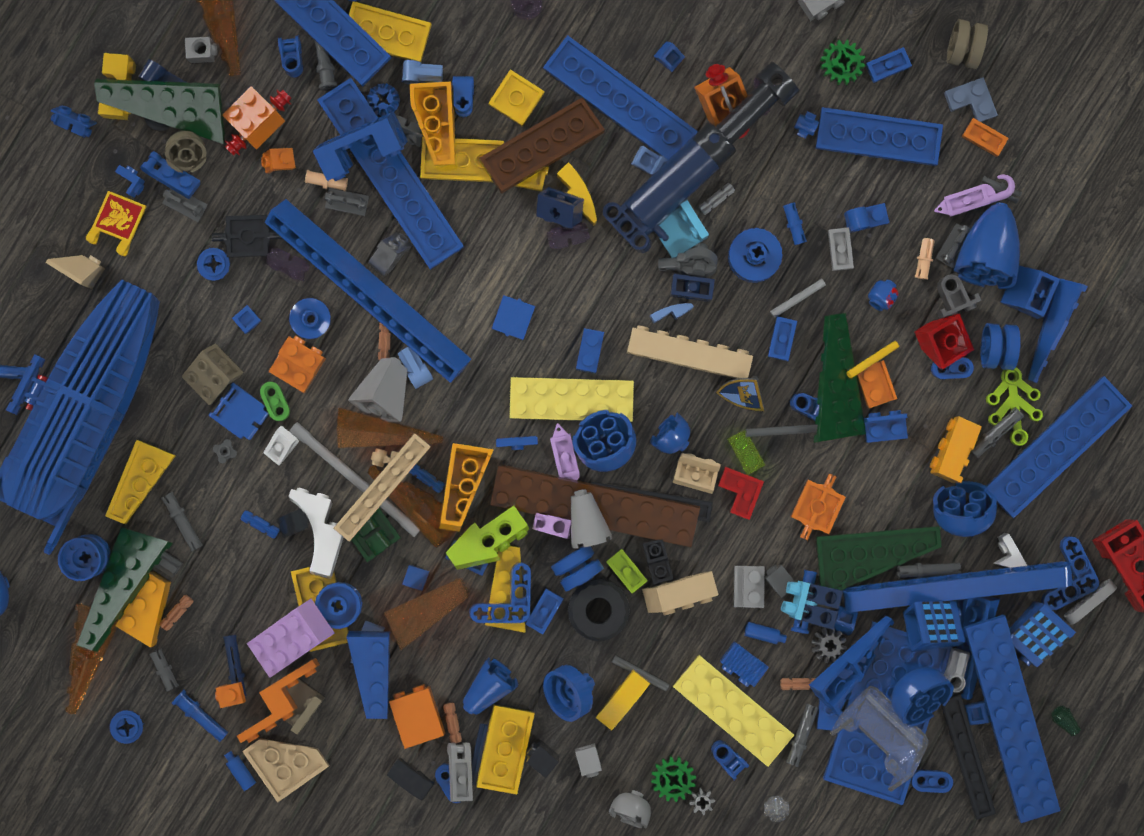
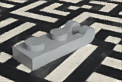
(460, 772)

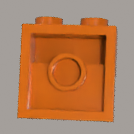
(297, 363)

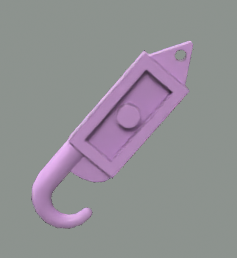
(974, 198)
(564, 454)

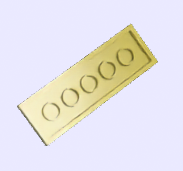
(569, 398)
(733, 710)

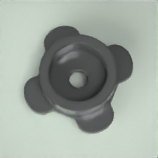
(223, 457)

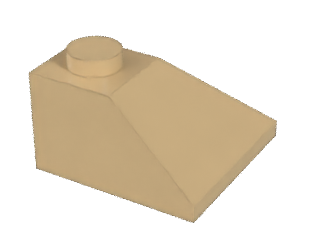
(79, 268)

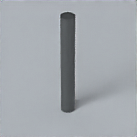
(629, 667)

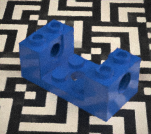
(333, 154)

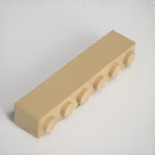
(689, 354)

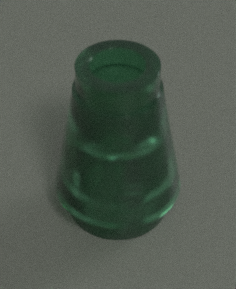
(1064, 718)

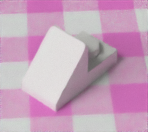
(280, 445)
(1013, 556)

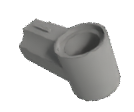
(956, 668)

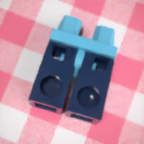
(806, 600)

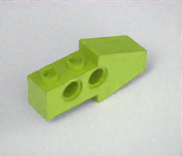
(470, 547)

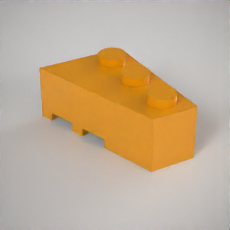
(955, 449)
(145, 612)

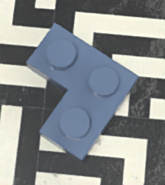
(975, 95)

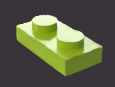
(626, 571)

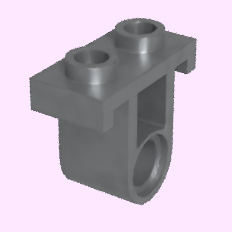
(389, 253)
(955, 299)

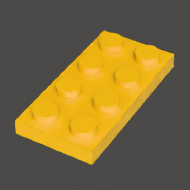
(394, 32)
(467, 162)
(308, 587)
(505, 749)

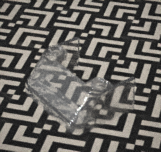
(876, 718)

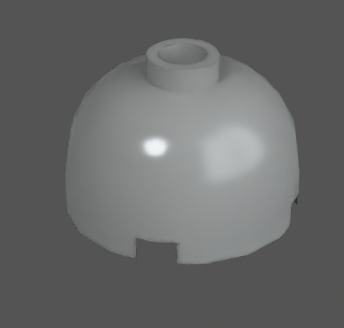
(631, 809)

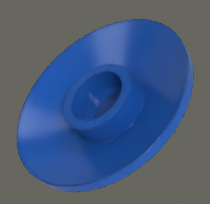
(300, 314)

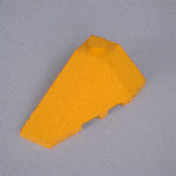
(435, 117)

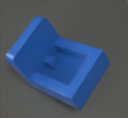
(131, 175)

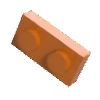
(985, 137)

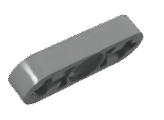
(1090, 601)

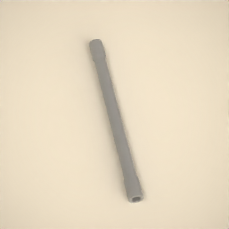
(306, 437)

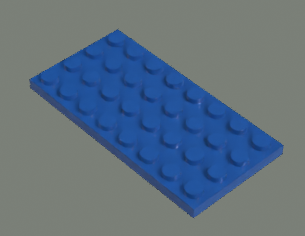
(854, 757)

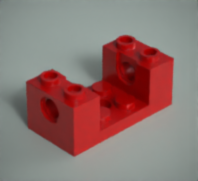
(1125, 548)

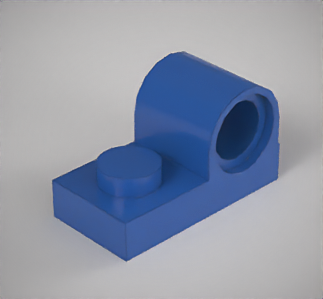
(865, 218)

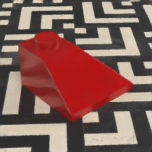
(944, 340)

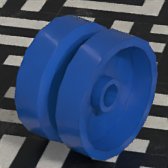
(1000, 346)
(579, 570)
(349, 598)

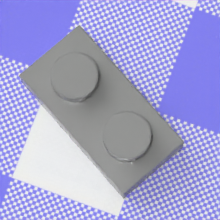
(840, 249)

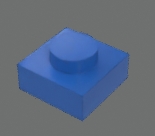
(246, 319)

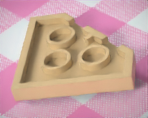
(284, 765)

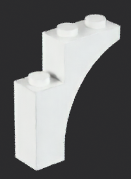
(326, 539)

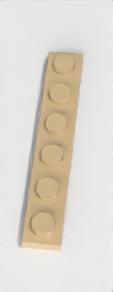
(382, 487)

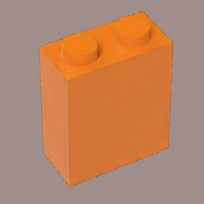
(416, 716)

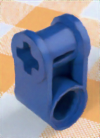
(291, 52)
(463, 93)
(811, 407)
(731, 761)

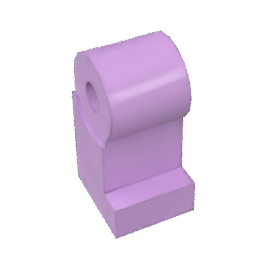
(552, 525)

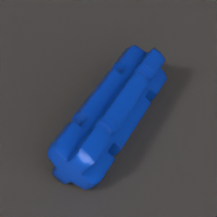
(427, 478)
(260, 524)

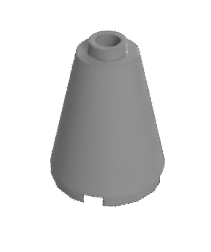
(587, 521)

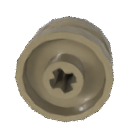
(967, 43)

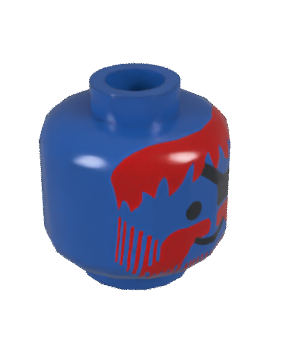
(883, 295)

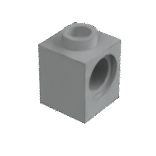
(192, 46)
(588, 760)

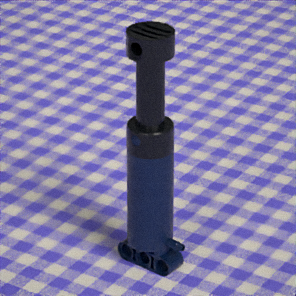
(696, 161)

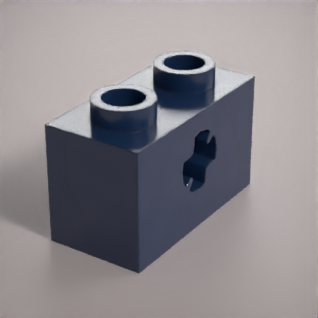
(560, 207)
(692, 287)

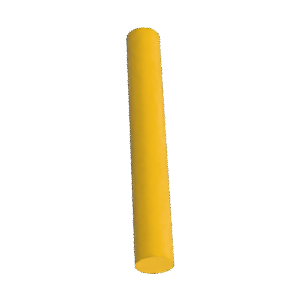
(872, 359)

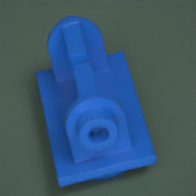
(64, 117)

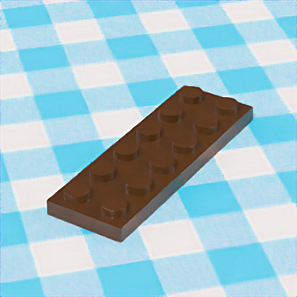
(541, 145)

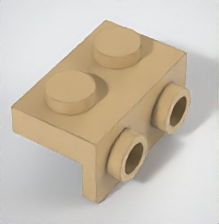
(696, 472)

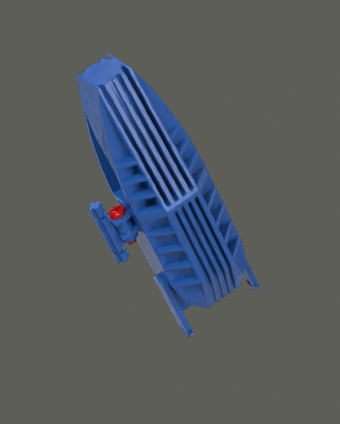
(77, 408)

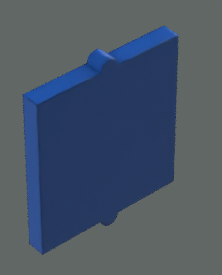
(513, 317)

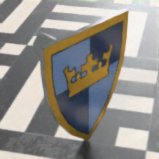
(743, 393)

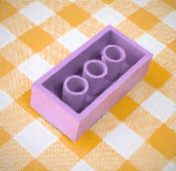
(290, 638)

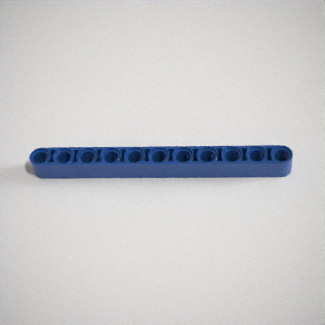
(958, 586)

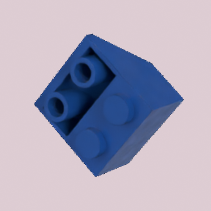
(1031, 292)

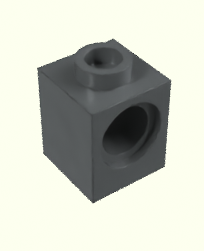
(778, 579)

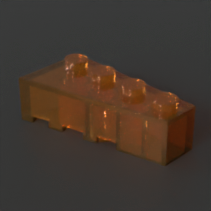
(420, 613)

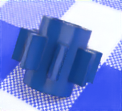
(806, 124)

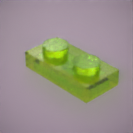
(746, 452)

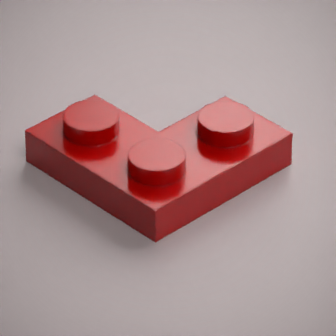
(747, 491)

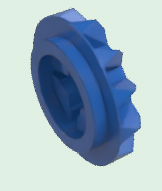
(392, 98)
(206, 258)
(121, 735)

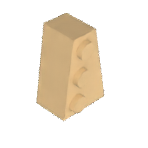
(680, 593)

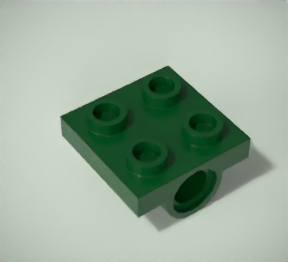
(375, 536)

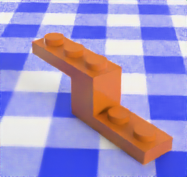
(279, 701)

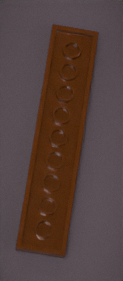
(621, 509)

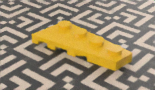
(138, 478)
(502, 587)

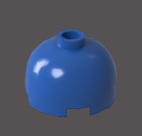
(672, 435)

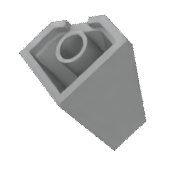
(383, 390)

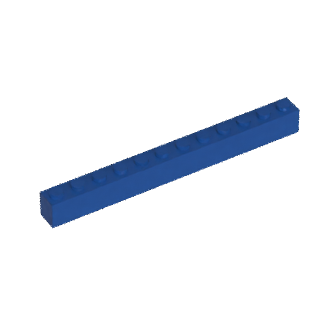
(367, 290)

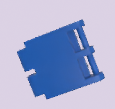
(240, 413)

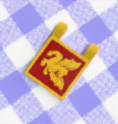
(119, 219)

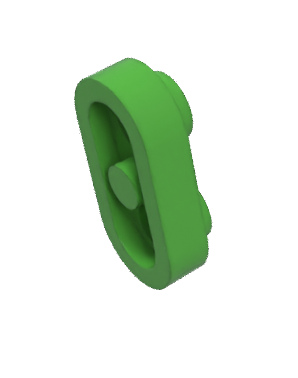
(274, 402)

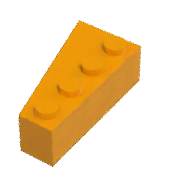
(464, 475)

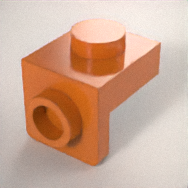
(278, 160)
(230, 694)

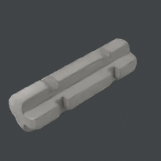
(716, 198)

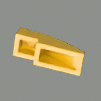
(577, 187)
(622, 699)

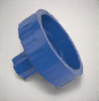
(745, 245)
(574, 698)

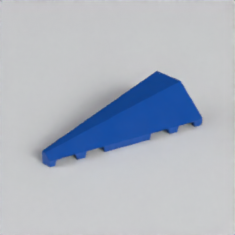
(1055, 323)
(974, 611)
(838, 680)

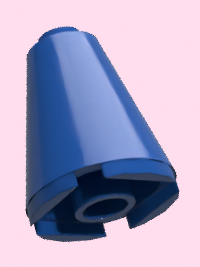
(489, 687)

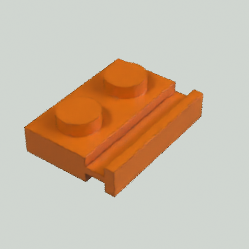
(876, 385)

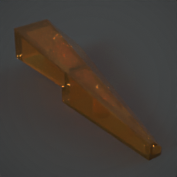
(221, 24)
(367, 431)
(419, 508)
(83, 661)

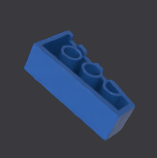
(371, 663)

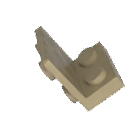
(211, 373)
(307, 702)

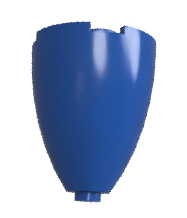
(991, 250)

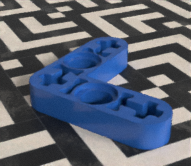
(1079, 576)
(515, 603)

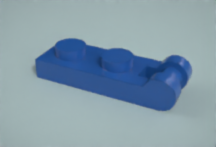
(180, 182)

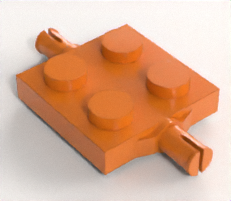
(818, 506)

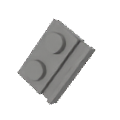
(749, 586)

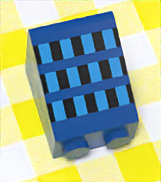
(934, 625)
(1039, 634)

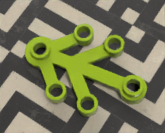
(1013, 401)

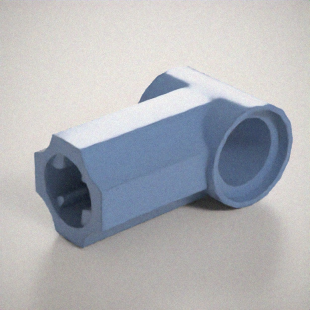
(416, 72)
(417, 371)

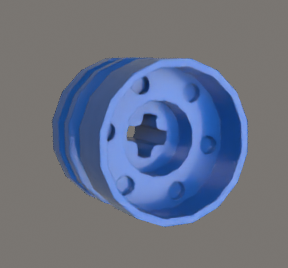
(73, 561)

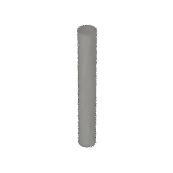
(798, 298)

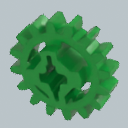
(844, 71)
(679, 771)

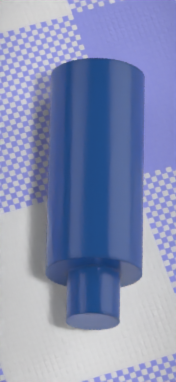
(764, 633)
(239, 771)

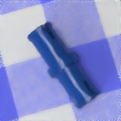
(794, 223)

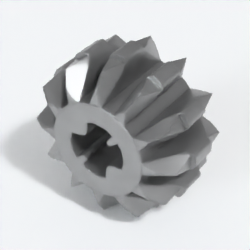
(834, 638)

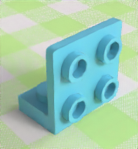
(683, 230)

